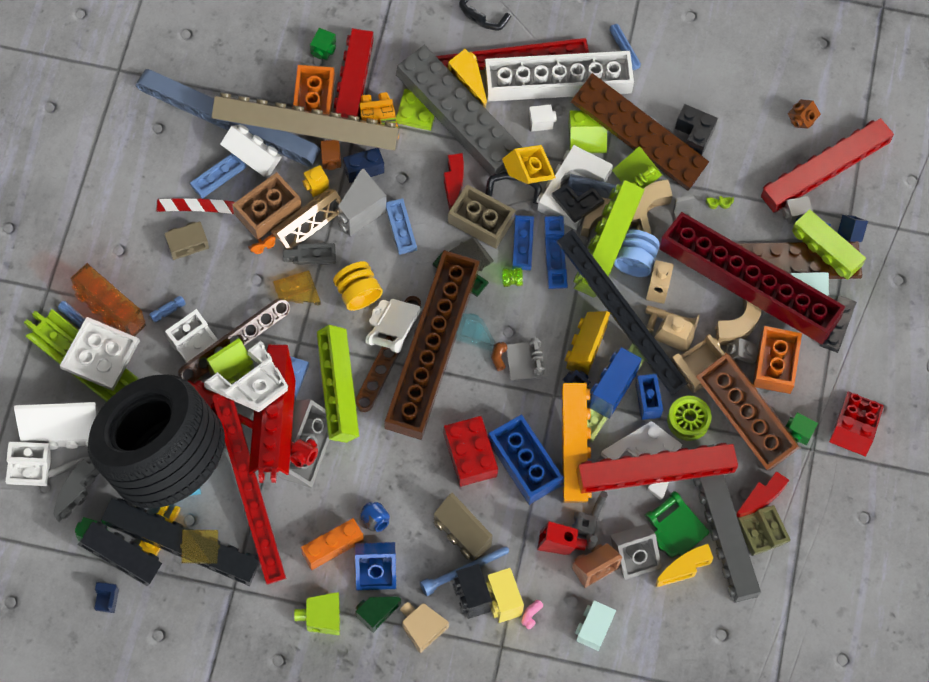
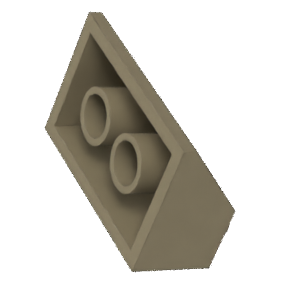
(462, 528)

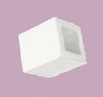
(541, 117)

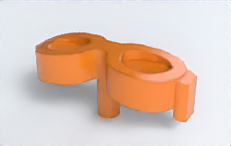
(258, 248)

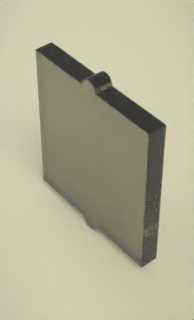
(474, 250)

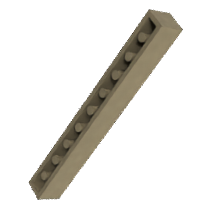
(305, 122)

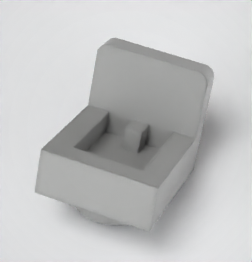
(742, 350)

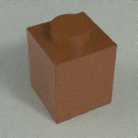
(330, 154)

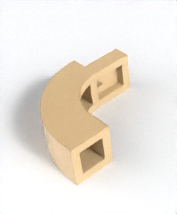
(654, 195)
(739, 328)

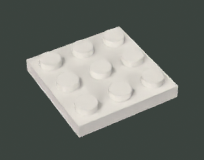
(99, 353)

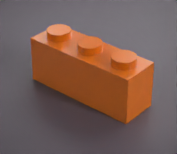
(332, 544)

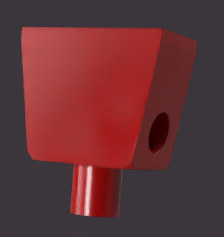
(560, 539)

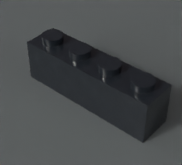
(120, 553)

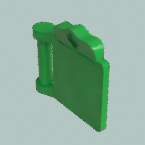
(678, 530)

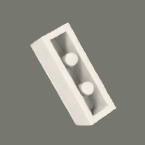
(251, 150)

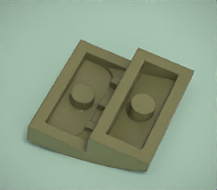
(763, 530)

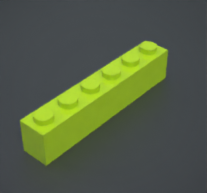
(337, 384)

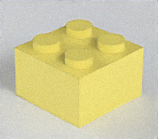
(505, 595)

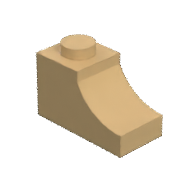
(592, 219)

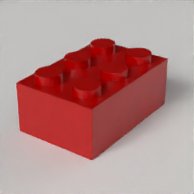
(470, 451)

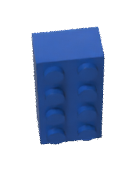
(525, 459)

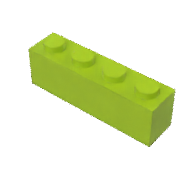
(828, 244)

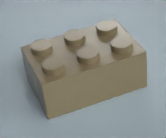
(481, 216)

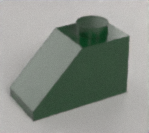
(376, 610)

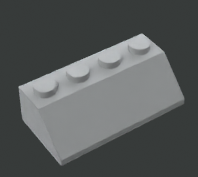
(308, 423)

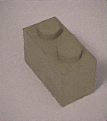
(186, 240)

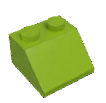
(586, 133)
(231, 362)

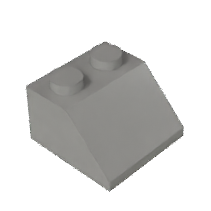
(638, 551)

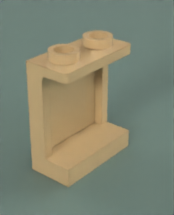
(697, 360)

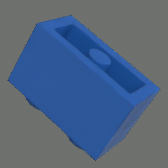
(649, 396)

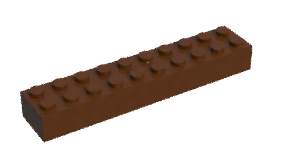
(432, 345)

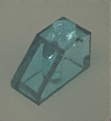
(475, 332)

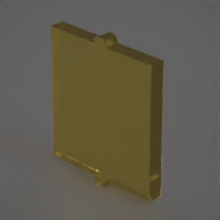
(200, 546)

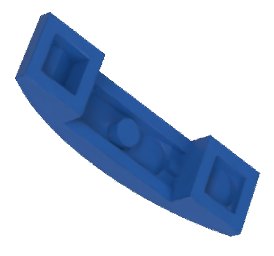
(554, 254)

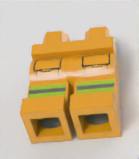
(380, 110)

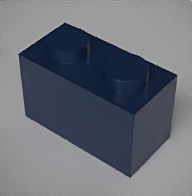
(369, 160)

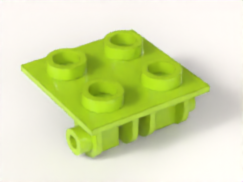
(637, 169)

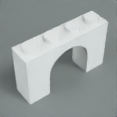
(578, 163)

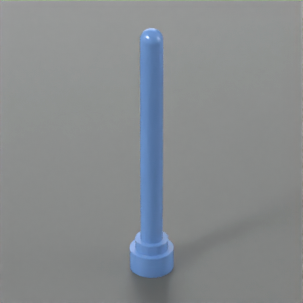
(429, 585)

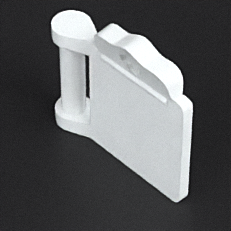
(392, 319)

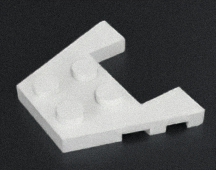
(255, 388)
(646, 439)

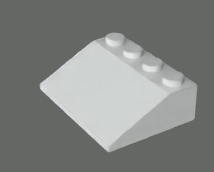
(56, 424)

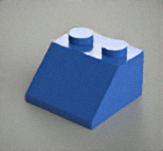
(375, 566)

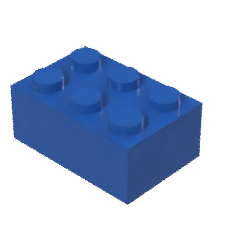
(614, 382)

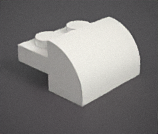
(190, 336)
(28, 463)

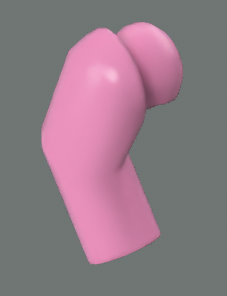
(529, 612)

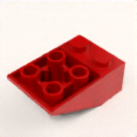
(856, 424)

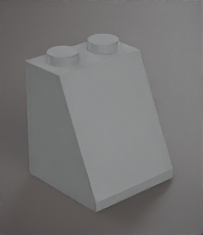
(361, 204)

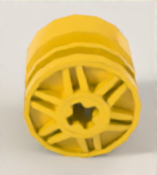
(357, 285)

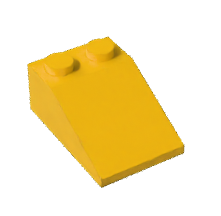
(466, 70)

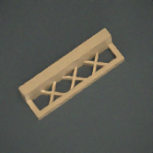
(303, 214)

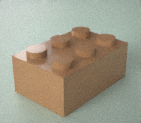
(267, 206)

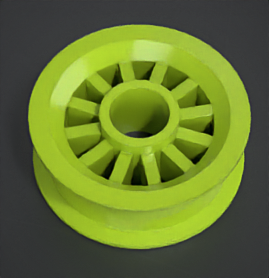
(678, 409)

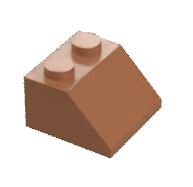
(596, 564)

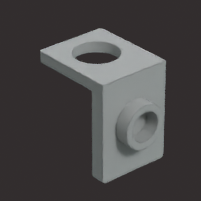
(684, 205)

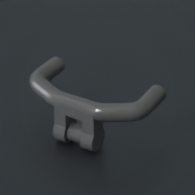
(591, 520)

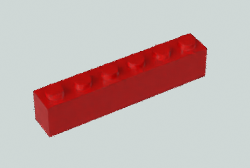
(354, 72)

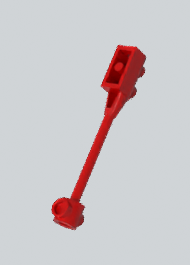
(301, 451)

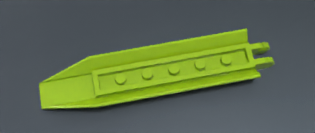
(55, 337)

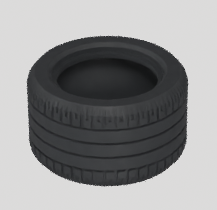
(156, 441)

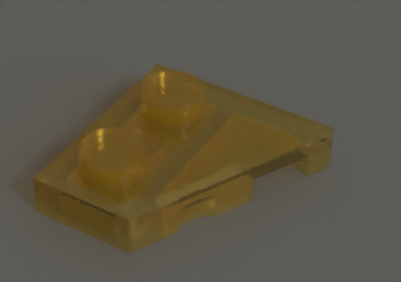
(297, 288)

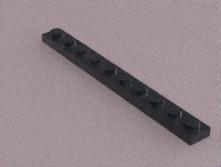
(622, 312)

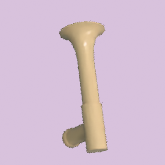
(656, 312)

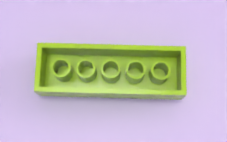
(611, 230)

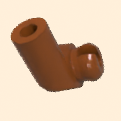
(496, 355)

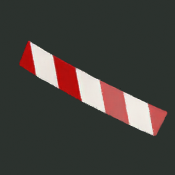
(202, 205)

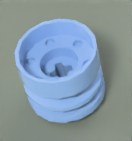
(637, 253)

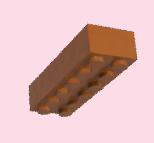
(748, 412)

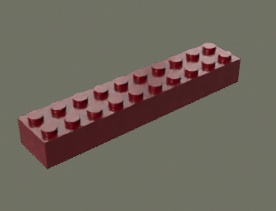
(752, 278)

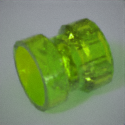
(516, 274)

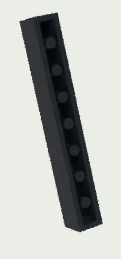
(168, 537)

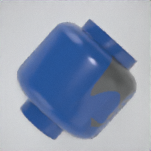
(375, 516)

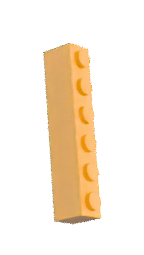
(574, 438)

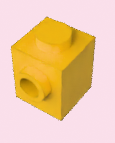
(315, 181)

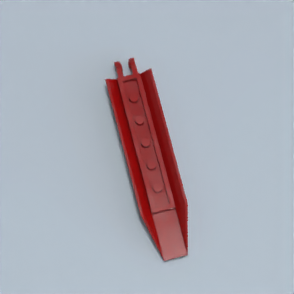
(274, 424)

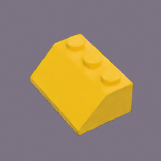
(587, 341)

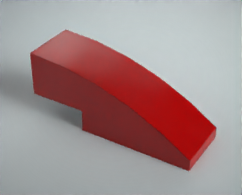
(454, 178)
(763, 495)

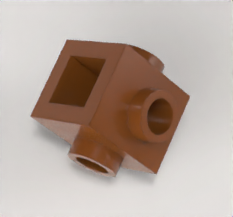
(804, 114)

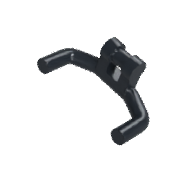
(480, 18)
(504, 175)

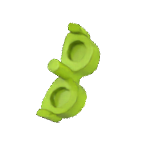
(723, 202)

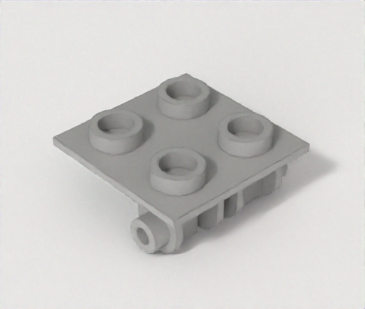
(527, 360)

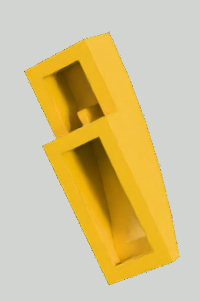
(686, 565)

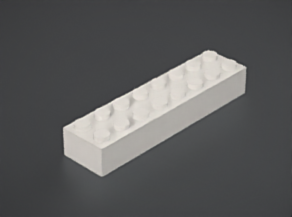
(555, 75)

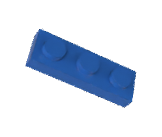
(523, 242)

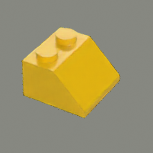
(529, 165)

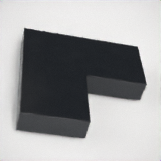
(576, 206)

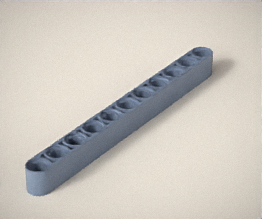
(202, 107)

